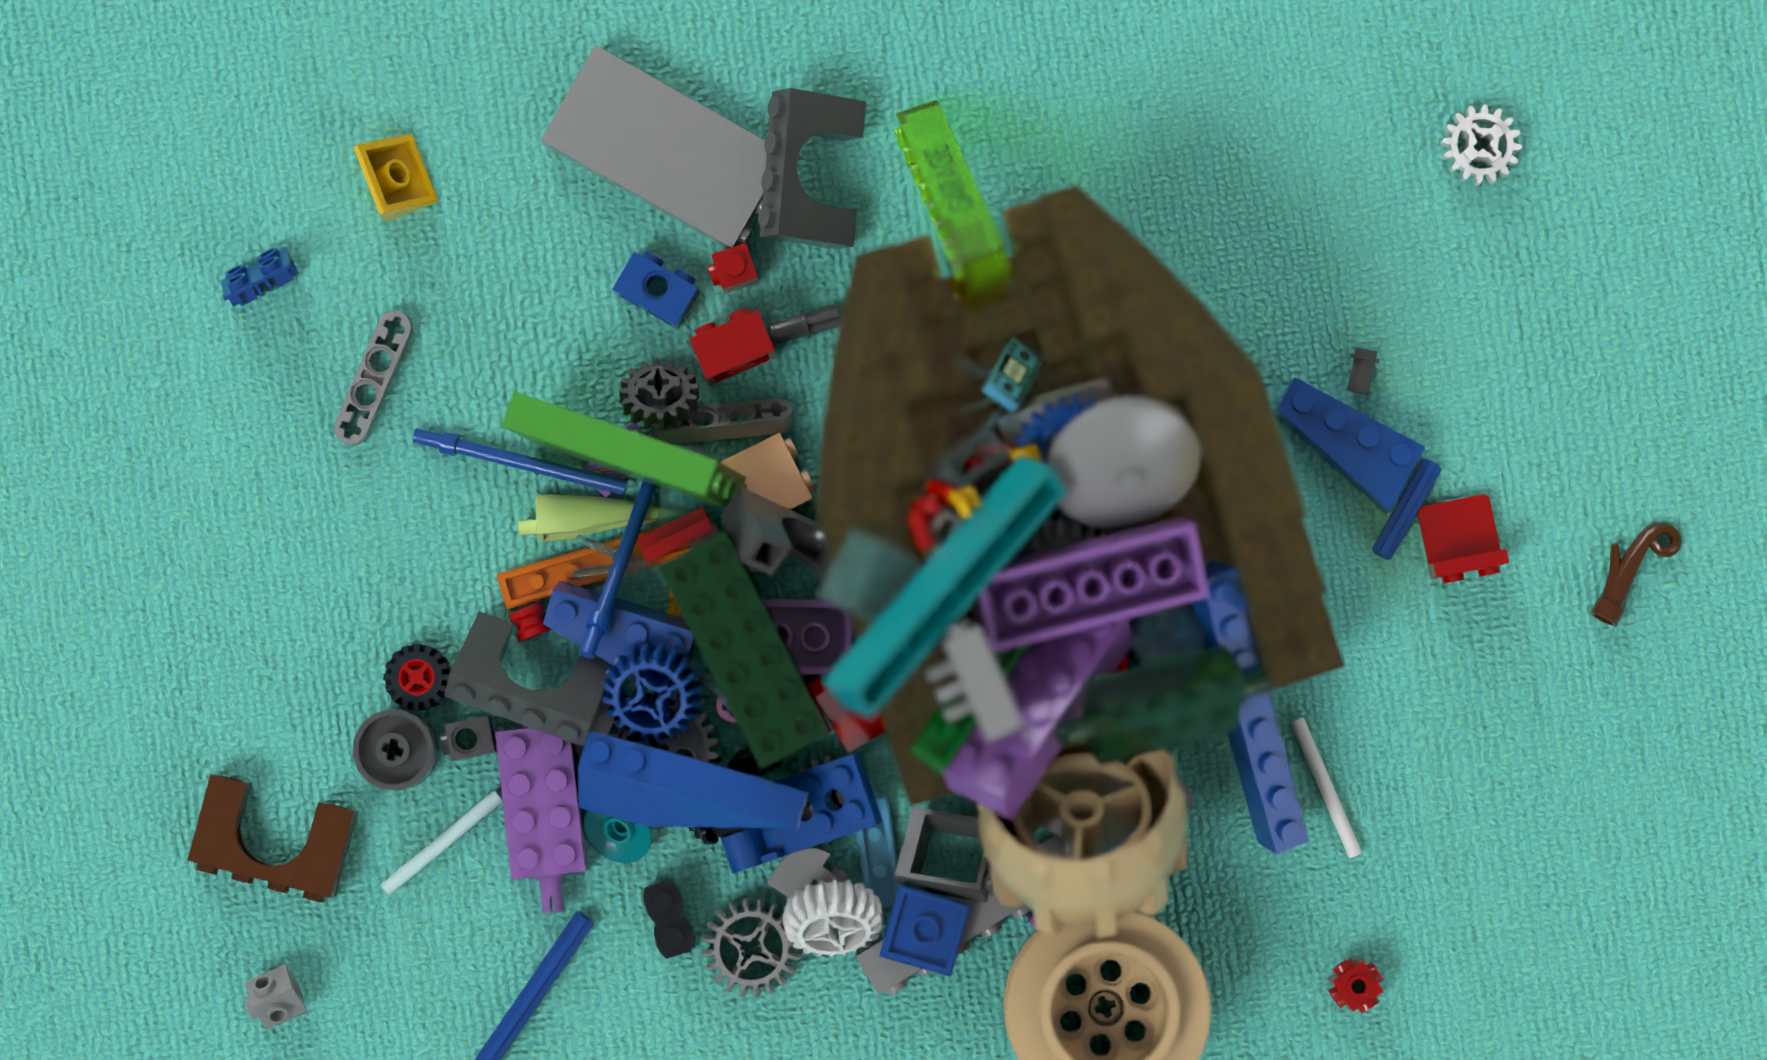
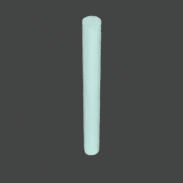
(442, 842)

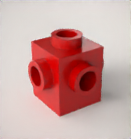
(1342, 980)

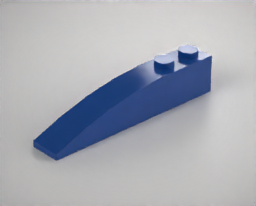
(679, 791)

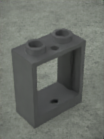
(915, 847)

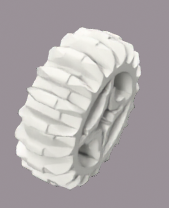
(833, 918)

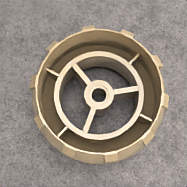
(1087, 810)

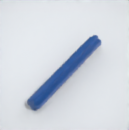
(536, 988)

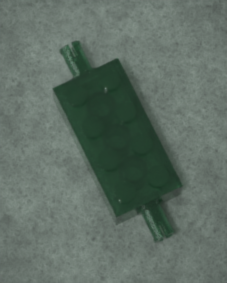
(1162, 705)

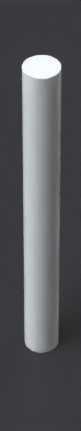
(1326, 787)

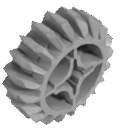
(735, 976)

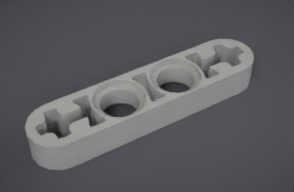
(368, 376)
(724, 427)

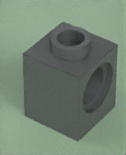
(485, 734)

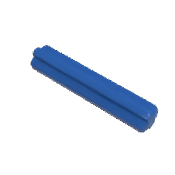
(1406, 509)

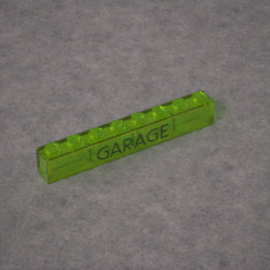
(951, 197)

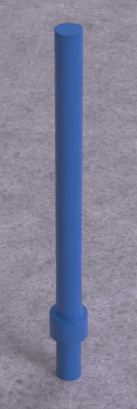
(452, 444)
(599, 620)

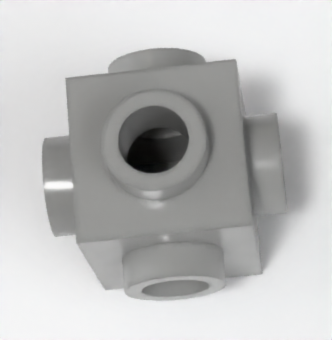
(274, 997)

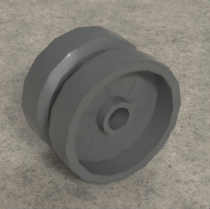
(374, 743)

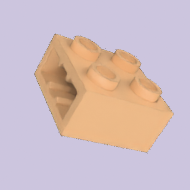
(773, 473)

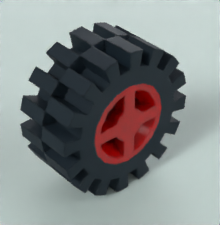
(408, 669)

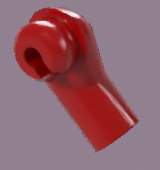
(920, 519)

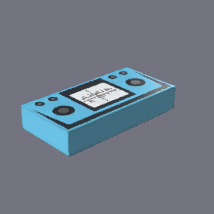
(1012, 375)

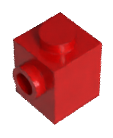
(733, 269)

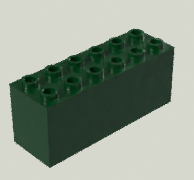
(745, 649)

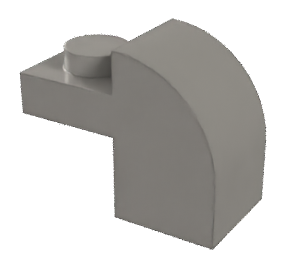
(802, 868)

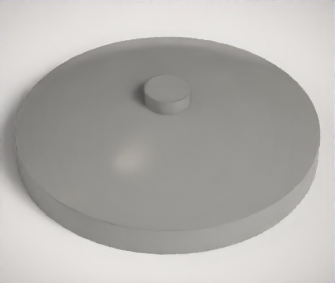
(1125, 462)

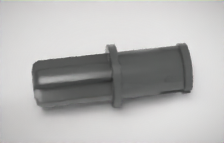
(805, 324)

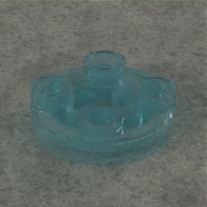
(1167, 634)

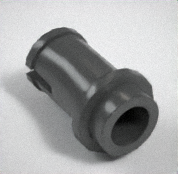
(1362, 370)

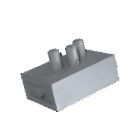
(976, 679)

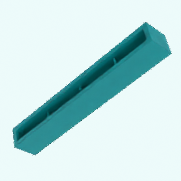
(945, 587)

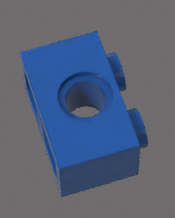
(634, 283)

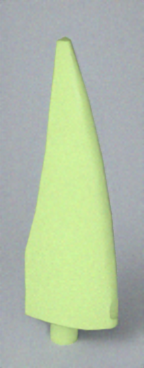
(567, 516)

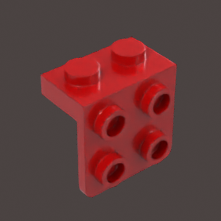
(1461, 538)

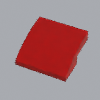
(675, 535)

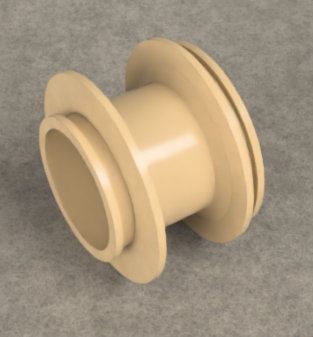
(1148, 953)

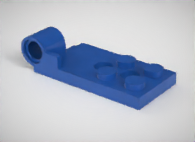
(827, 822)

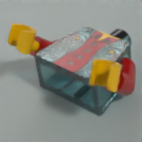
(969, 468)

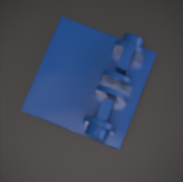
(241, 279)

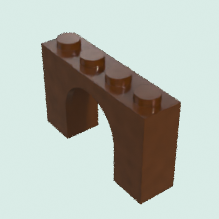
(220, 843)

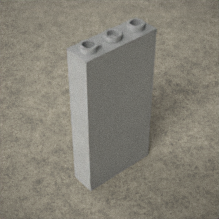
(661, 148)

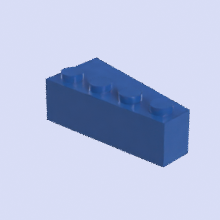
(1359, 447)
(629, 626)

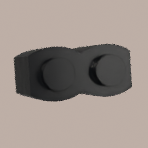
(671, 929)

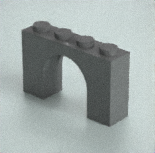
(786, 208)
(768, 532)
(482, 683)

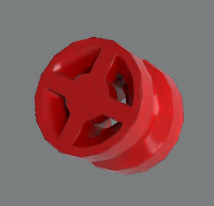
(529, 622)

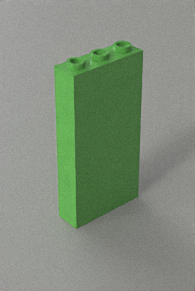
(622, 450)

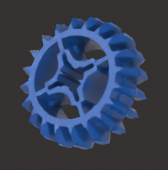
(662, 718)

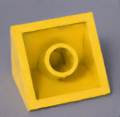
(396, 176)

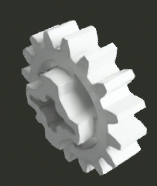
(1472, 133)

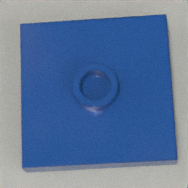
(925, 930)

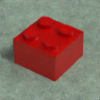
(732, 346)

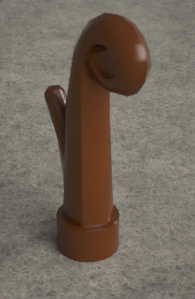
(1623, 571)

